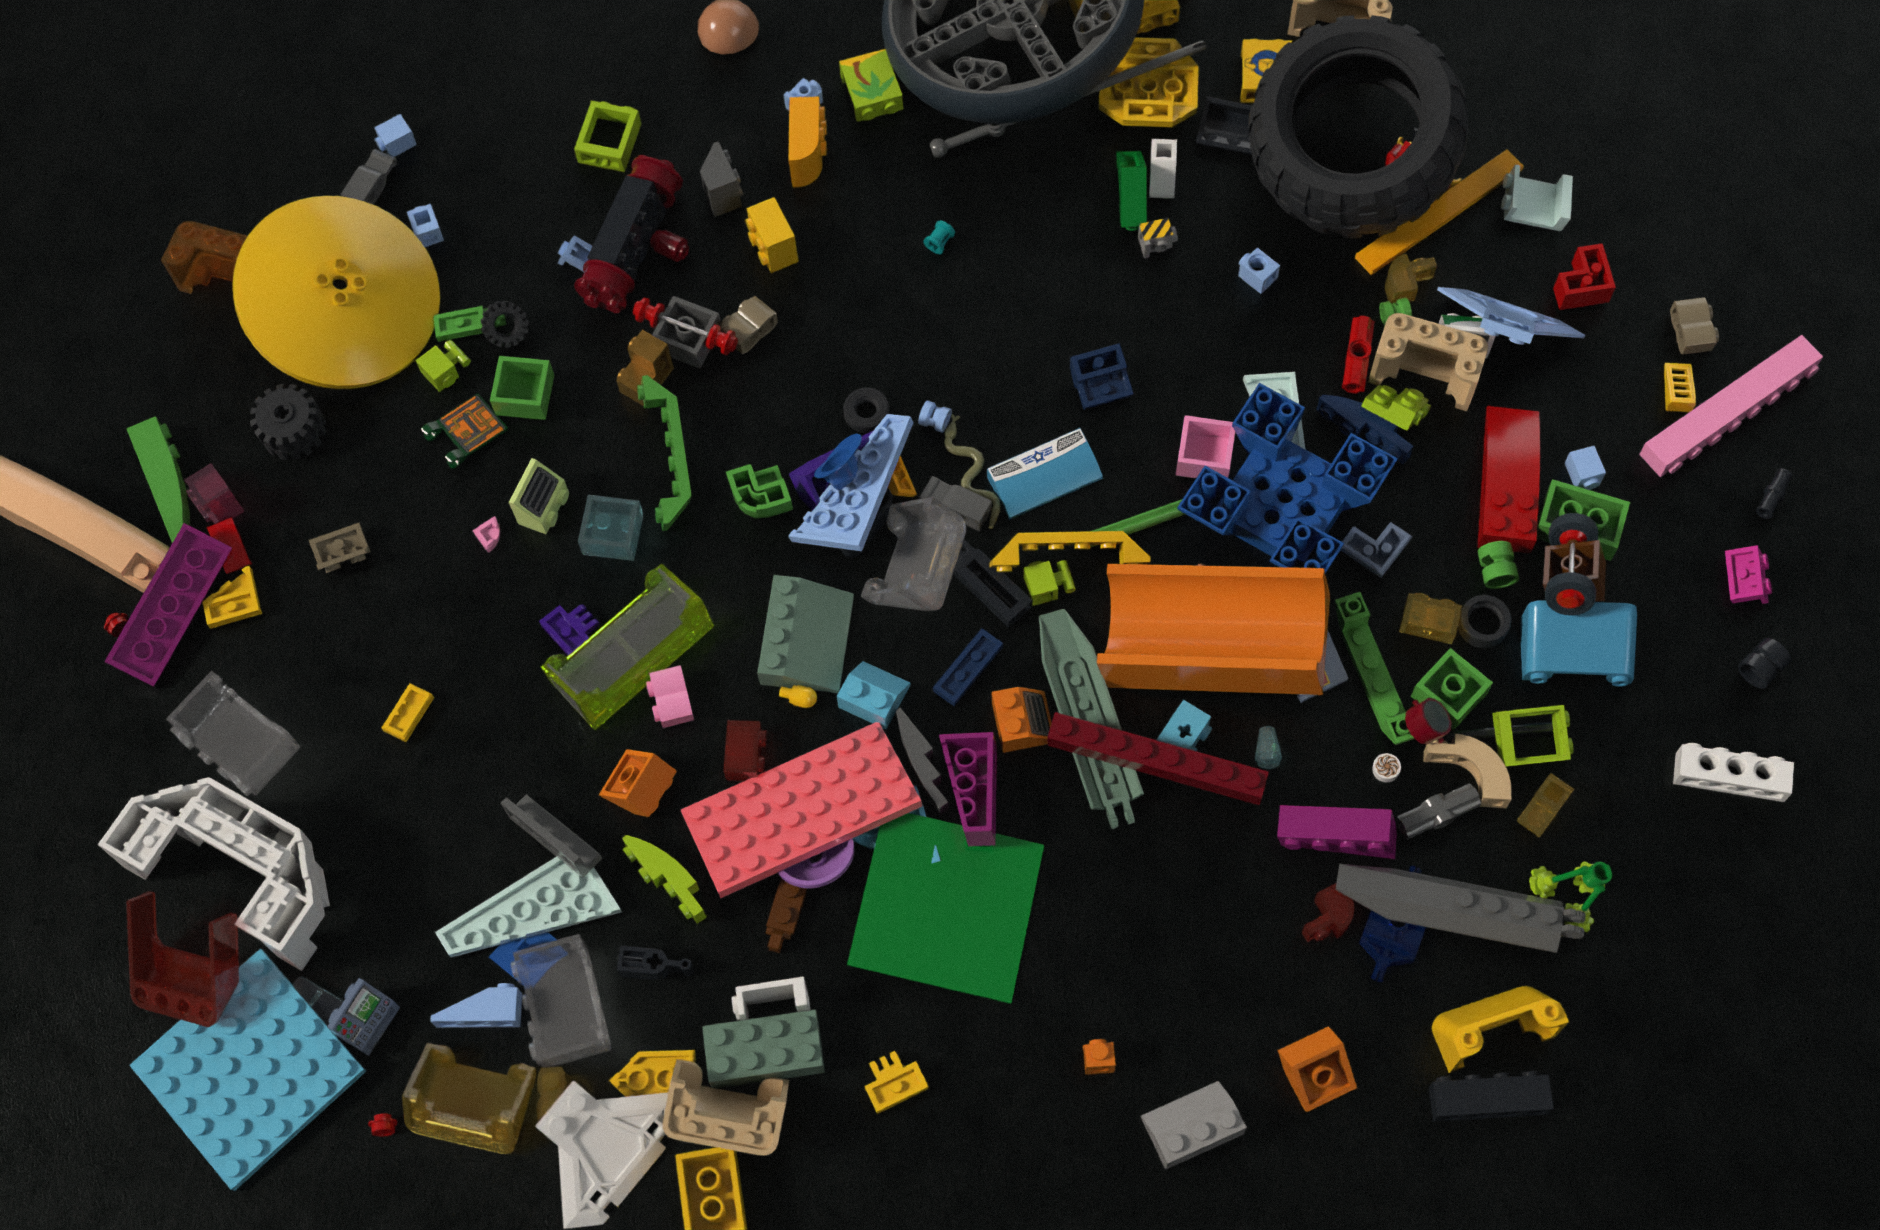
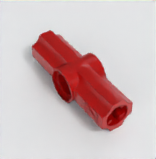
(1357, 366)

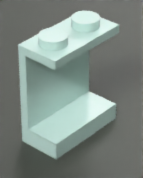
(1537, 201)

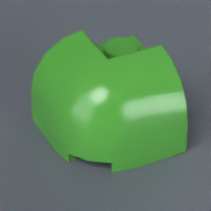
(760, 492)

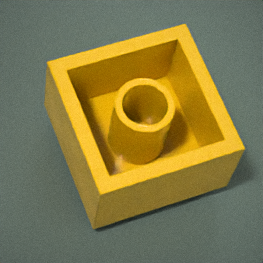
(771, 235)

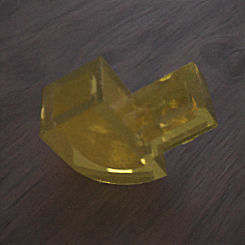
(1404, 275)
(1545, 805)

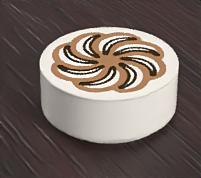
(1386, 767)

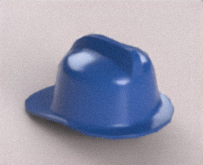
(841, 464)

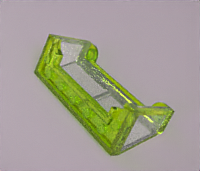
(630, 646)

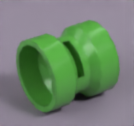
(1387, 309)

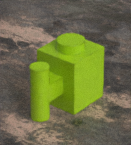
(439, 367)
(1043, 583)

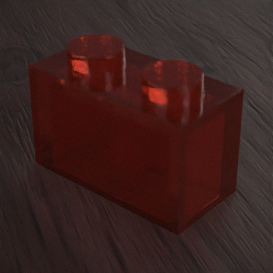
(743, 750)

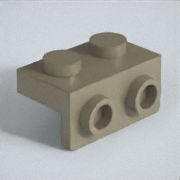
(340, 546)

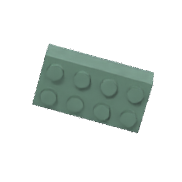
(763, 1049)

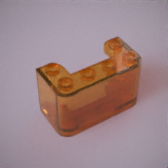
(200, 253)

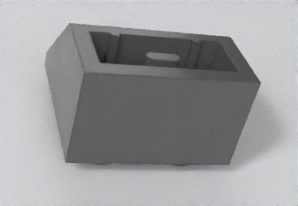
(720, 182)

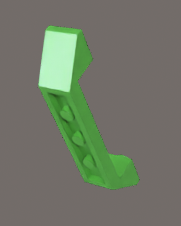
(657, 396)
(1371, 668)

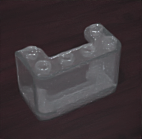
(232, 735)
(561, 1001)

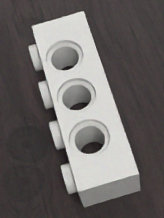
(1691, 773)

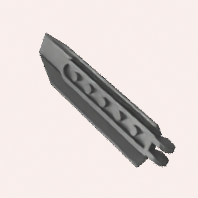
(1460, 906)

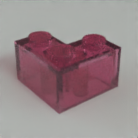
(212, 495)

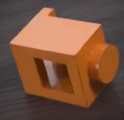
(1099, 1057)

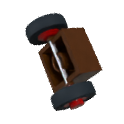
(1573, 565)

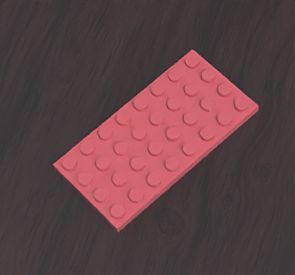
(800, 809)

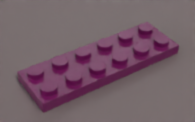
(168, 605)

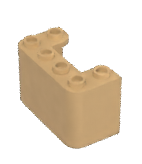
(1431, 352)

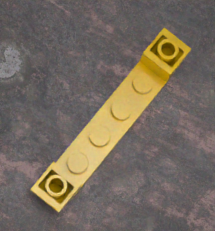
(1128, 550)

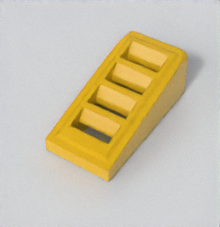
(1679, 403)

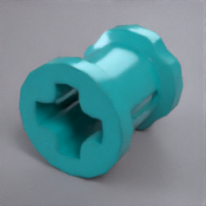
(939, 237)

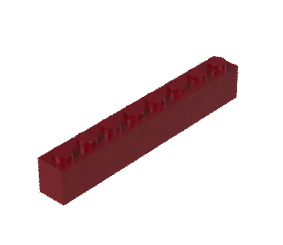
(1157, 758)

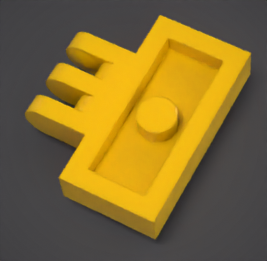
(894, 1083)

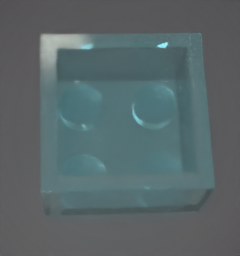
(610, 527)

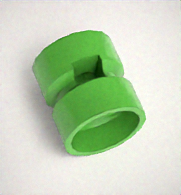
(1498, 564)

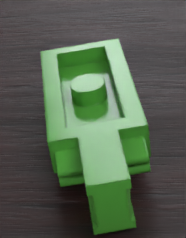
(461, 323)

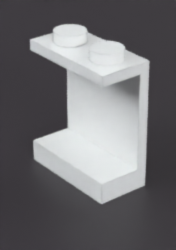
(770, 992)

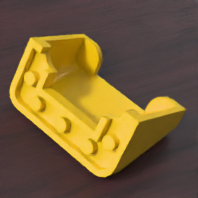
(1460, 1029)

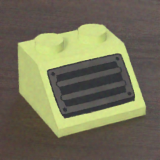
(538, 497)

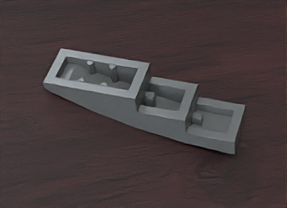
(918, 754)

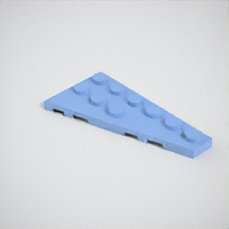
(848, 514)

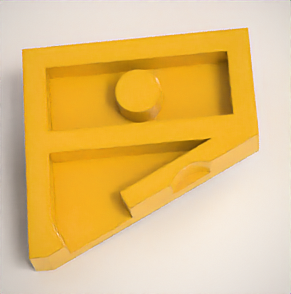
(233, 601)

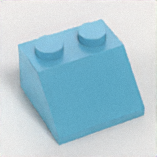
(872, 694)

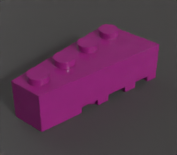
(973, 774)
(1338, 830)

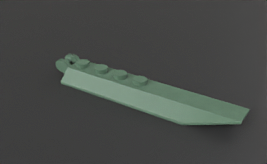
(1083, 694)

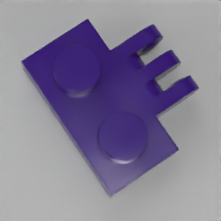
(569, 629)

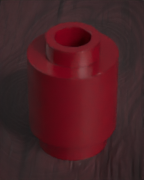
(669, 245)

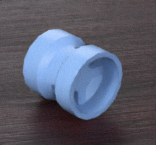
(934, 416)

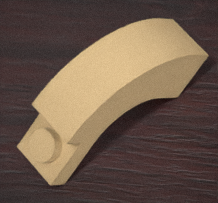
(1481, 761)

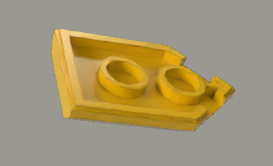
(649, 1072)

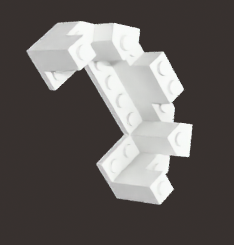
(295, 888)

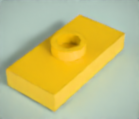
(407, 712)

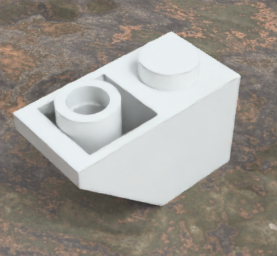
(1162, 168)

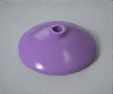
(816, 874)

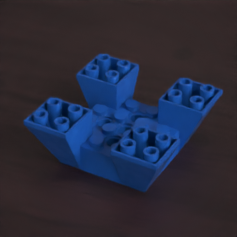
(1327, 489)

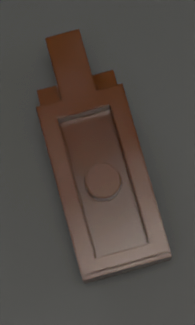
(784, 914)

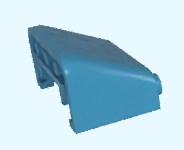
(1585, 643)

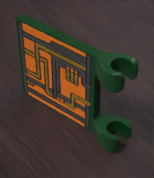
(469, 428)

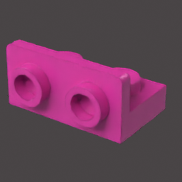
(1747, 574)

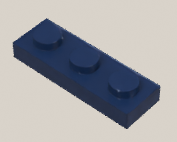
(968, 667)

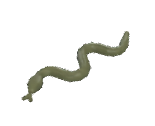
(950, 433)

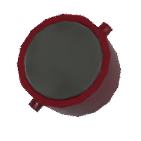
(1428, 721)

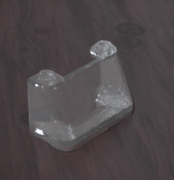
(922, 558)

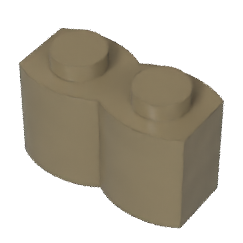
(750, 323)
(1694, 325)

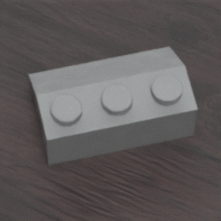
(1193, 1124)

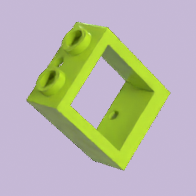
(604, 156)
(1504, 735)

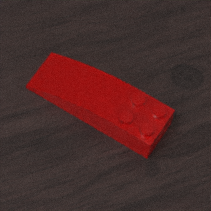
(1510, 478)

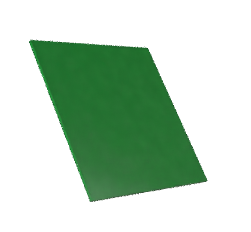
(949, 919)

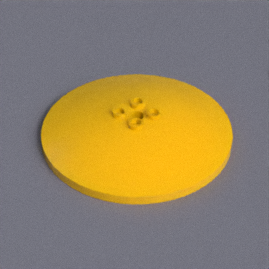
(329, 333)

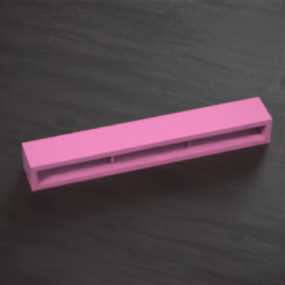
(1730, 406)

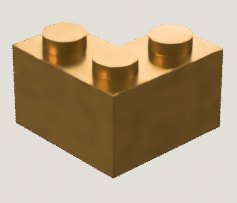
(648, 357)

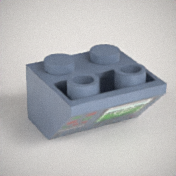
(362, 1016)

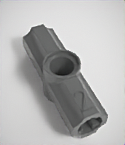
(1438, 811)

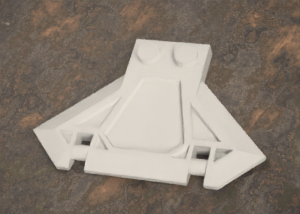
(602, 1148)

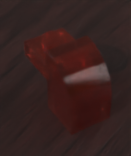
(1336, 912)

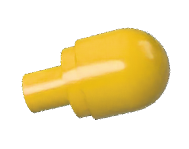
(799, 695)

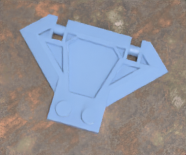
(1509, 319)

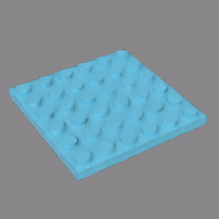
(252, 1075)

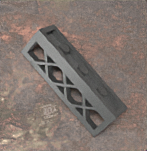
(552, 834)

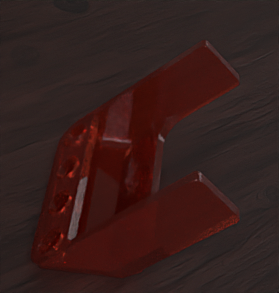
(176, 980)

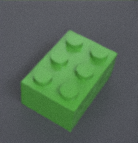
(1604, 510)

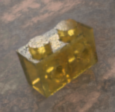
(1430, 618)

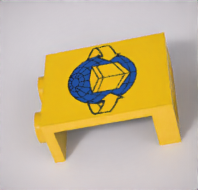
(1257, 57)

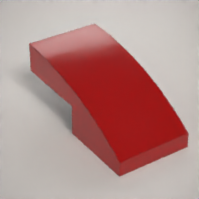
(228, 534)

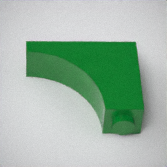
(1132, 189)

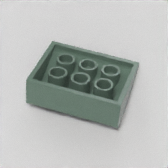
(805, 635)

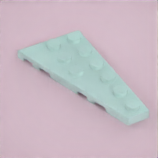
(531, 906)

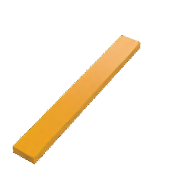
(1440, 212)

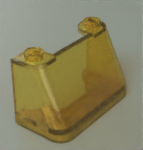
(467, 1102)

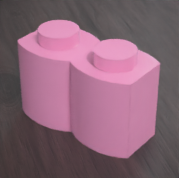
(671, 697)

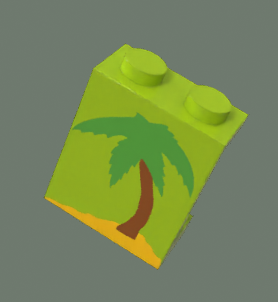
(871, 85)

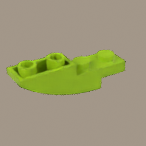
(662, 868)

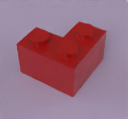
(1588, 283)

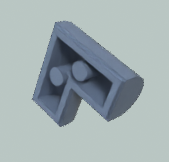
(1378, 554)

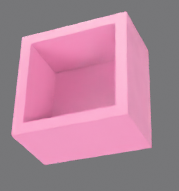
(1205, 444)

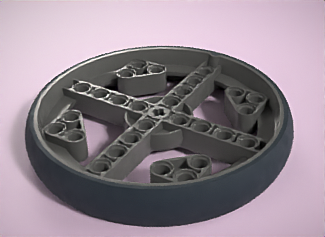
(984, 86)

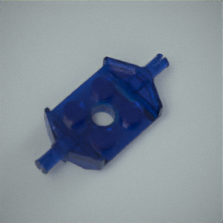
(1390, 944)

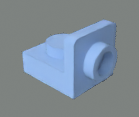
(574, 252)

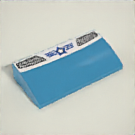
(1044, 473)

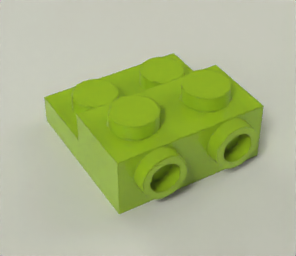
(1398, 409)

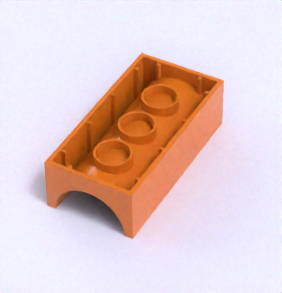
(1217, 628)

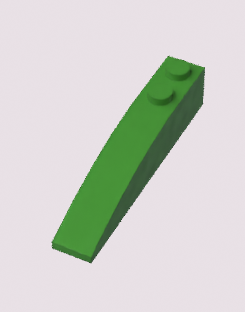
(162, 472)

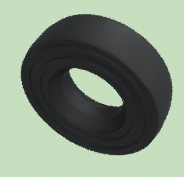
(860, 396)

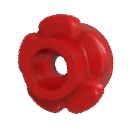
(115, 623)
(382, 1125)

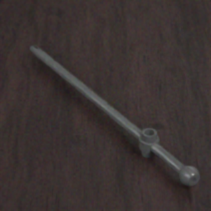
(939, 146)

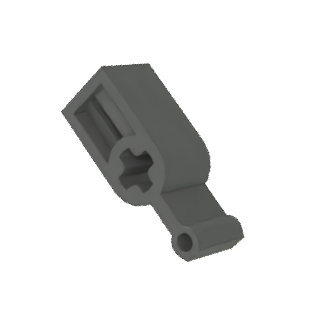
(370, 178)
(967, 504)

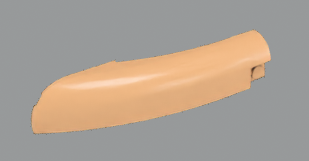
(78, 525)

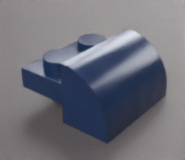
(1100, 376)

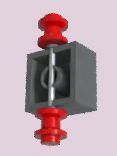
(686, 329)

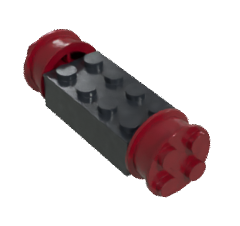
(627, 233)

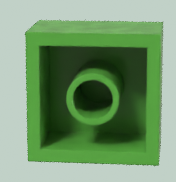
(1454, 685)

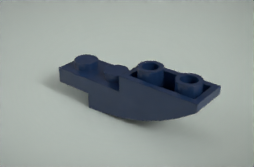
(1357, 420)

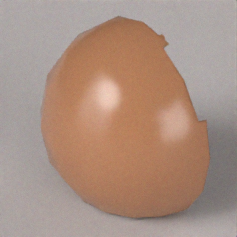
(727, 27)

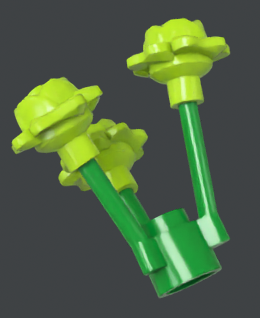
(1588, 877)

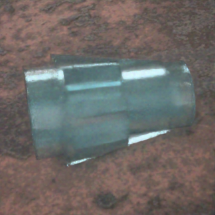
(1268, 750)

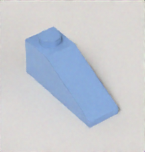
(488, 1008)

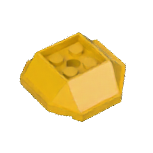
(1172, 88)

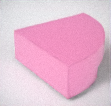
(488, 534)

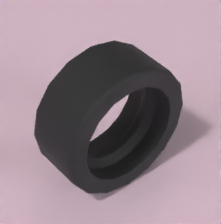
(1494, 605)

